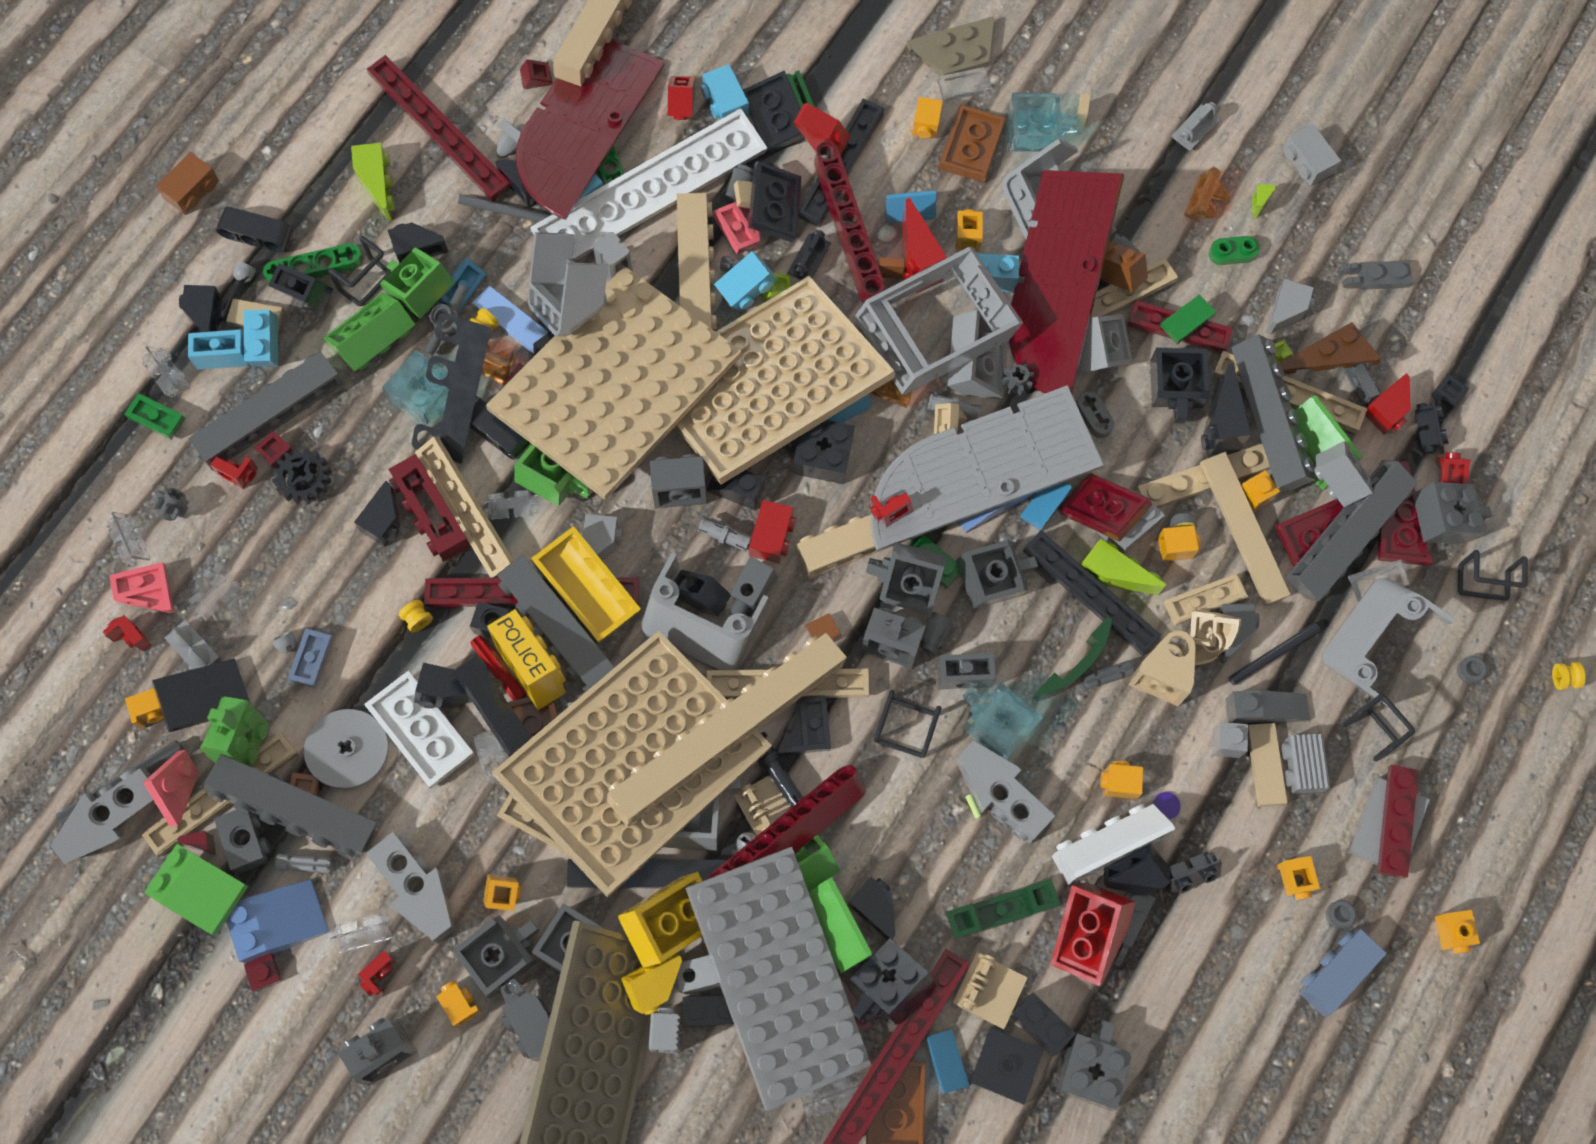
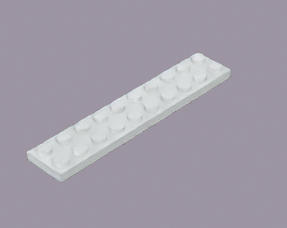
(656, 182)

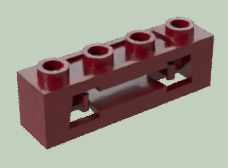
(407, 474)

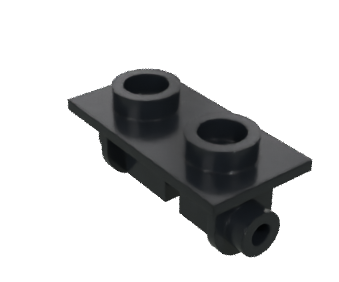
(810, 256)
(1434, 437)
(1204, 869)

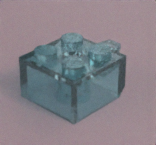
(1037, 121)
(413, 392)
(995, 707)

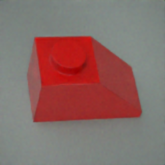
(681, 97)
(820, 127)
(1391, 406)

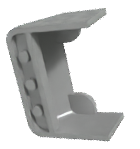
(1023, 182)
(559, 289)
(1366, 623)
(693, 636)

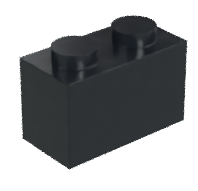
(1042, 1024)

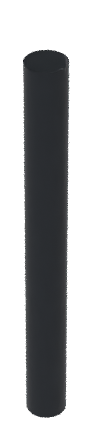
(1274, 653)

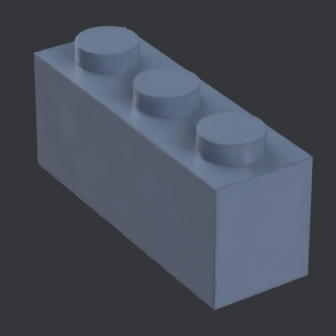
(1341, 971)

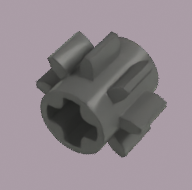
(1014, 376)
(170, 504)

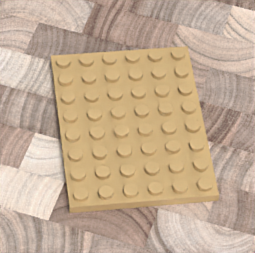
(793, 373)
(615, 383)
(600, 739)

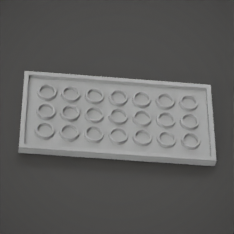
(778, 978)

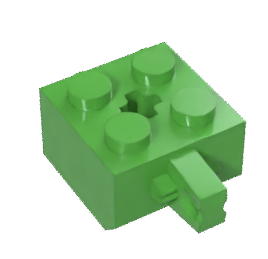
(417, 282)
(546, 477)
(235, 731)

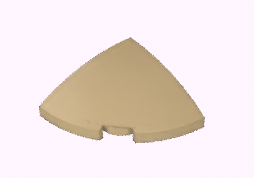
(1212, 634)

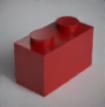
(771, 532)

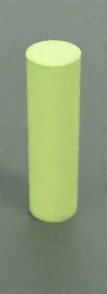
(973, 806)

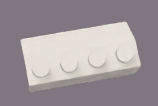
(1111, 843)

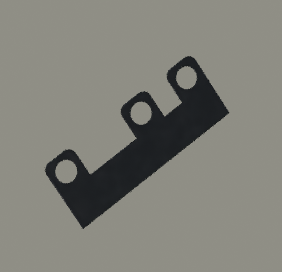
(462, 382)

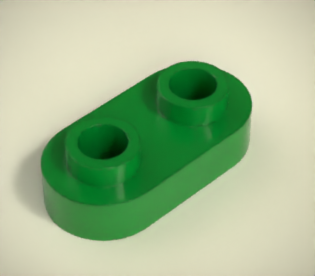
(1236, 251)

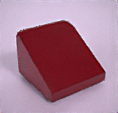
(535, 74)
(200, 841)

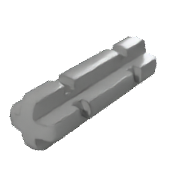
(303, 863)

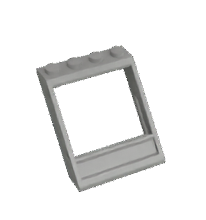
(897, 347)

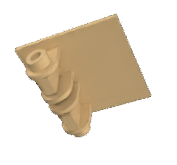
(762, 803)
(990, 990)

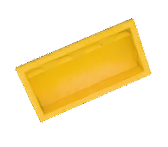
(585, 585)

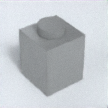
(1230, 740)

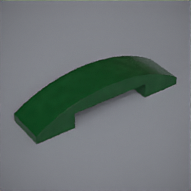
(1056, 684)
(1003, 909)

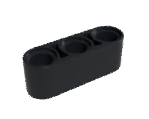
(254, 229)
(496, 431)

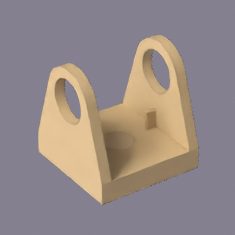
(1165, 674)

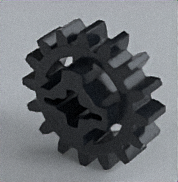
(298, 486)

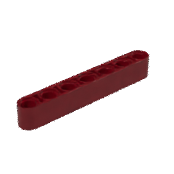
(848, 212)
(804, 819)

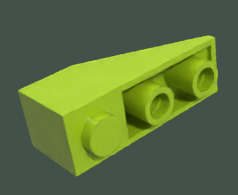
(370, 167)
(1120, 571)

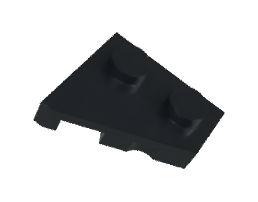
(807, 727)

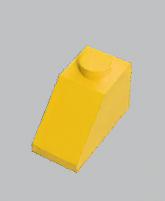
(651, 985)

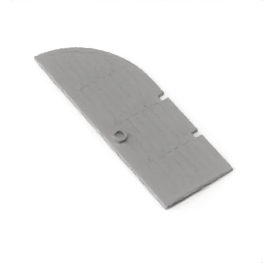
(986, 465)

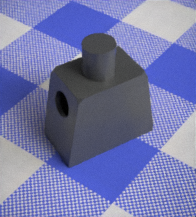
(754, 577)

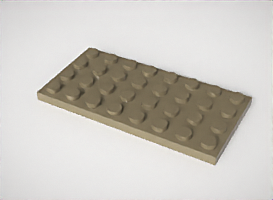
(590, 1046)

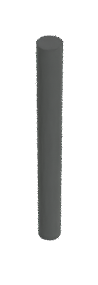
(501, 208)

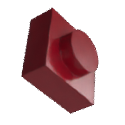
(273, 448)
(262, 973)

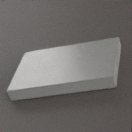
(1368, 833)

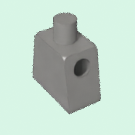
(704, 980)

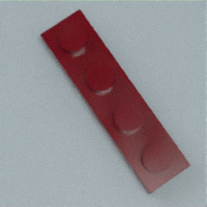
(1150, 317)
(1398, 821)

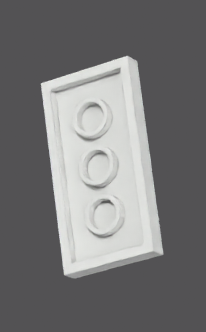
(419, 732)

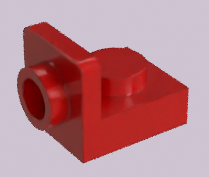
(1453, 468)
(233, 472)
(894, 509)
(129, 632)
(378, 968)

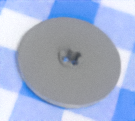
(349, 769)

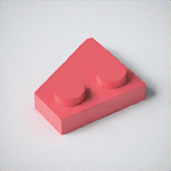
(734, 225)
(143, 588)
(172, 786)

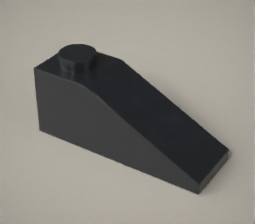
(441, 688)

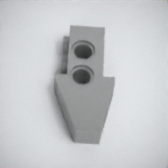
(987, 771)
(86, 831)
(426, 909)

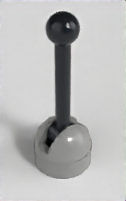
(243, 273)

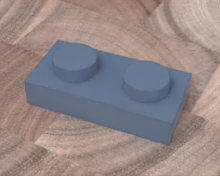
(310, 658)

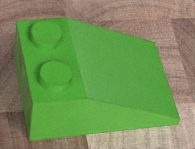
(196, 889)

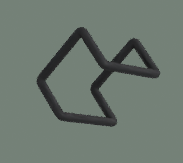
(374, 261)
(1507, 582)
(890, 699)
(1396, 742)

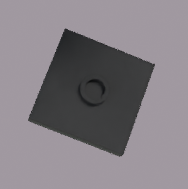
(1006, 1066)

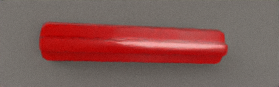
(497, 668)

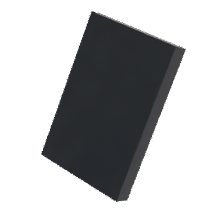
(774, 111)
(774, 201)
(190, 695)

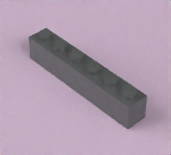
(266, 410)
(1273, 413)
(1351, 532)
(555, 622)
(289, 807)

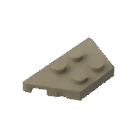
(956, 48)

